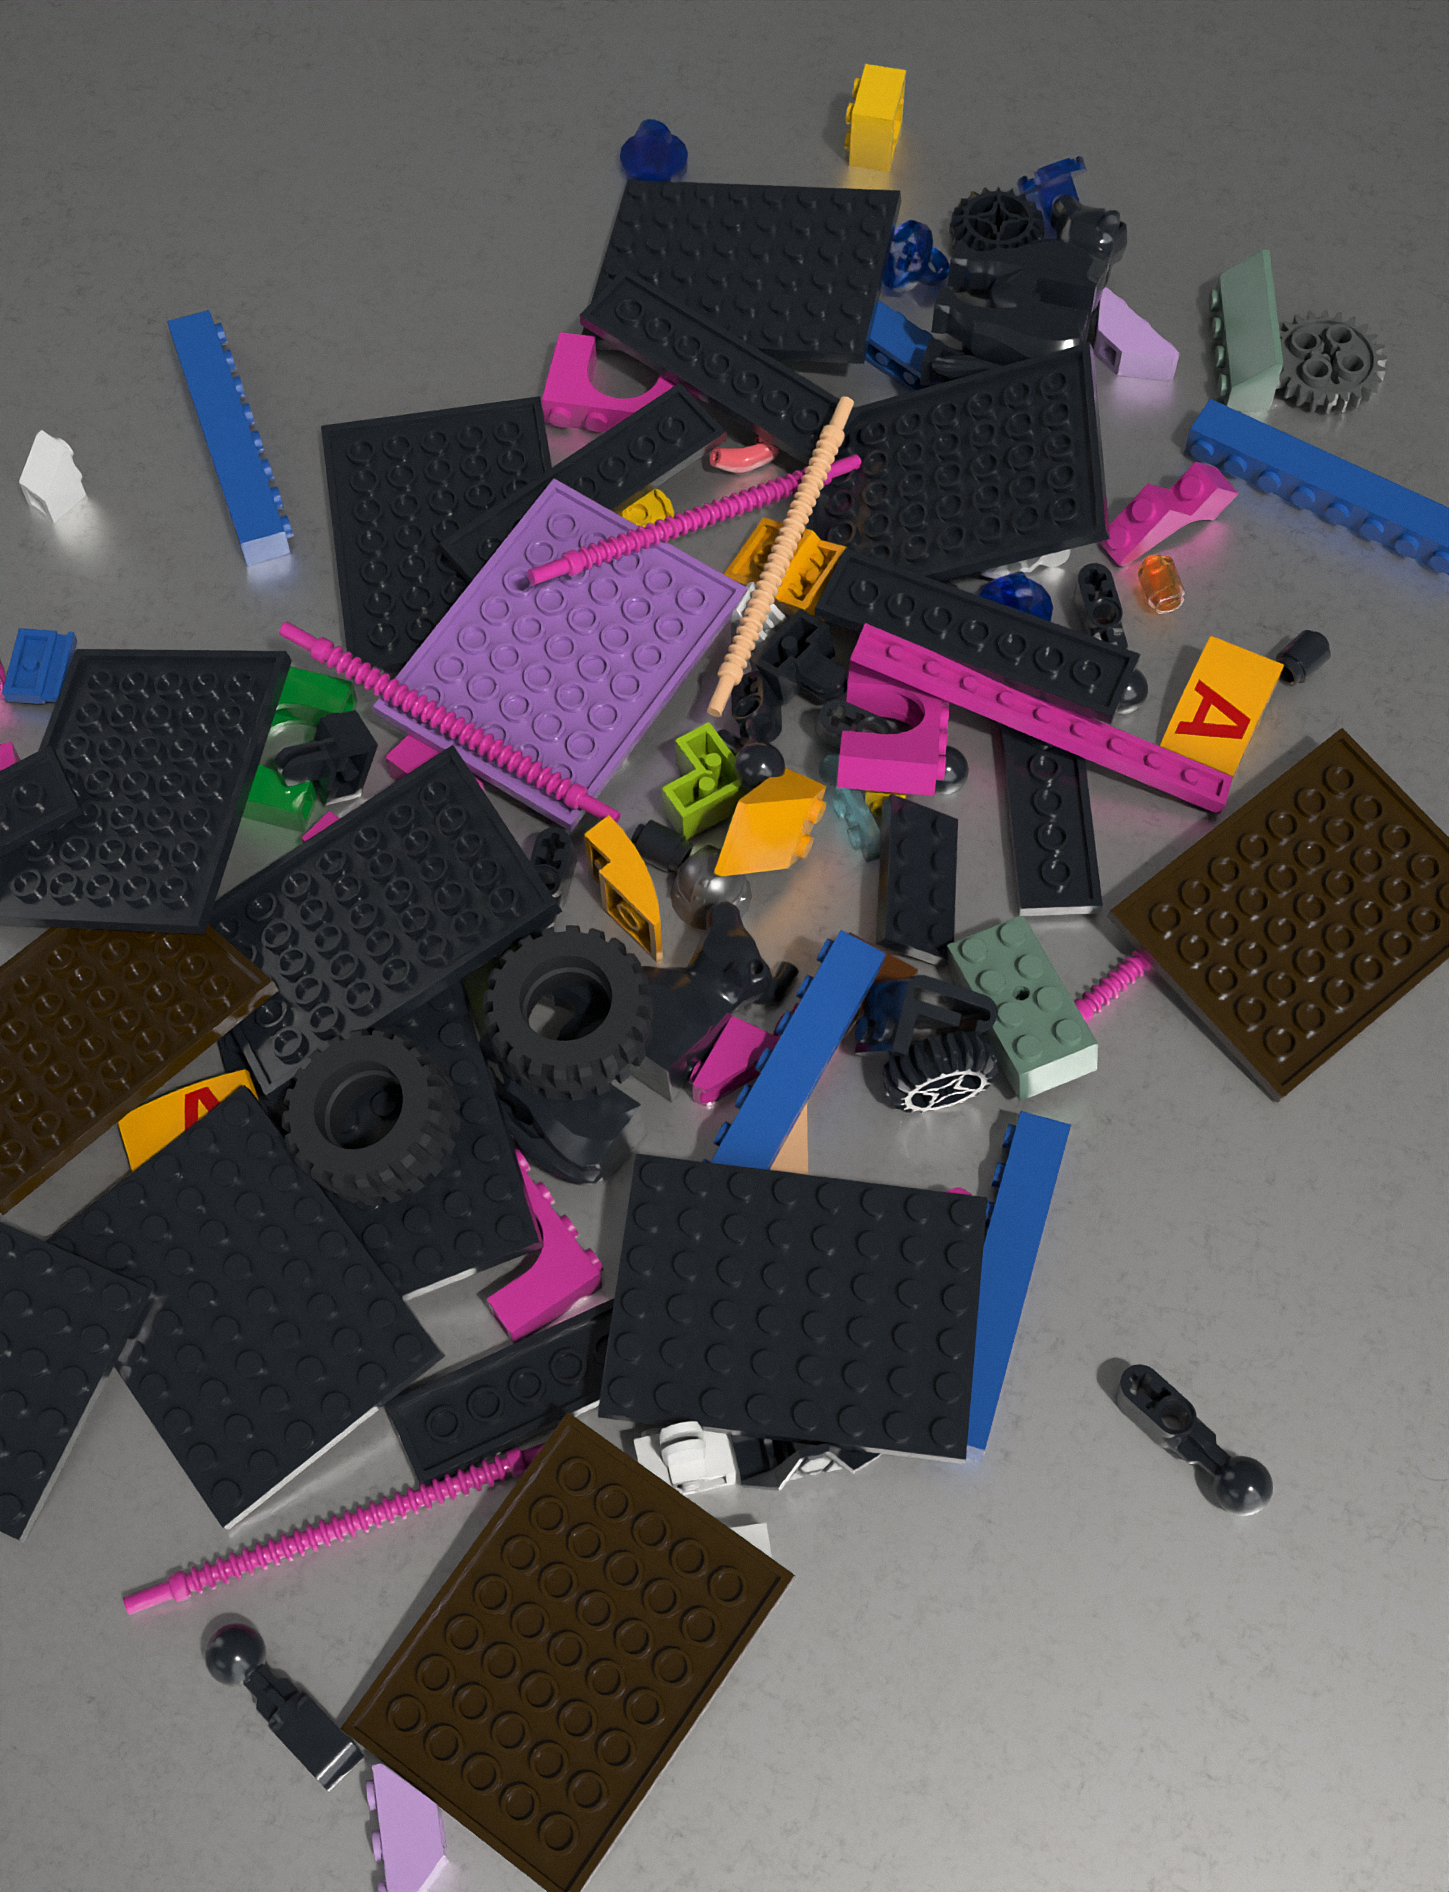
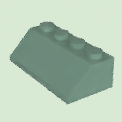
(1247, 334)

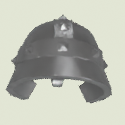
(699, 888)

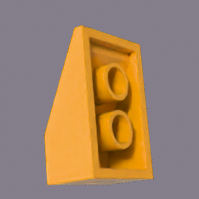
(772, 825)

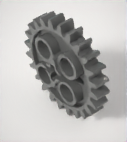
(1330, 361)

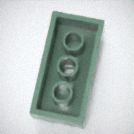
(1037, 1025)

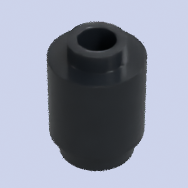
(1303, 657)
(661, 845)

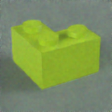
(708, 786)

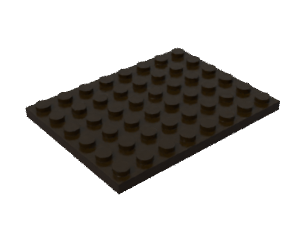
(1300, 914)
(99, 1028)
(568, 1657)

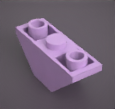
(1130, 343)
(409, 1833)

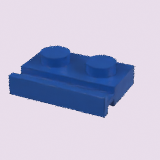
(38, 666)

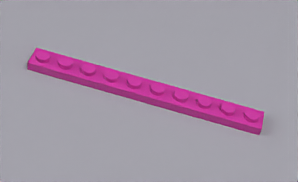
(1043, 719)

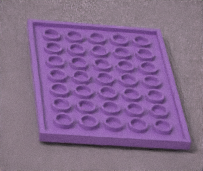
(567, 662)

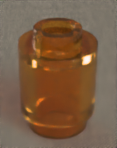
(1161, 583)

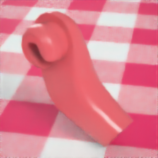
(744, 459)

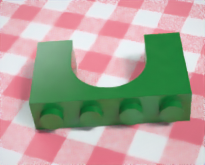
(303, 702)

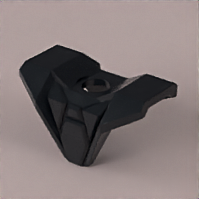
(772, 1463)

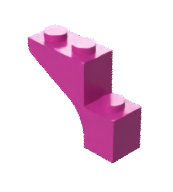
(1162, 511)
(731, 1060)

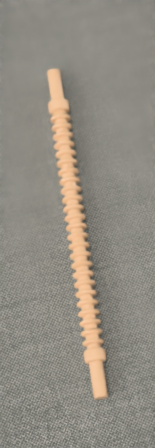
(731, 670)

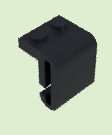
(918, 1003)

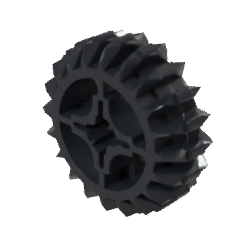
(996, 221)
(940, 1071)

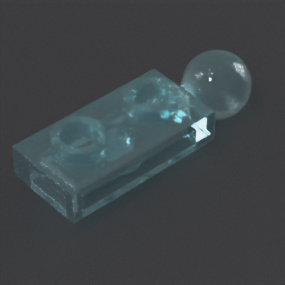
(849, 803)

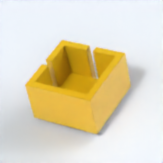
(875, 117)

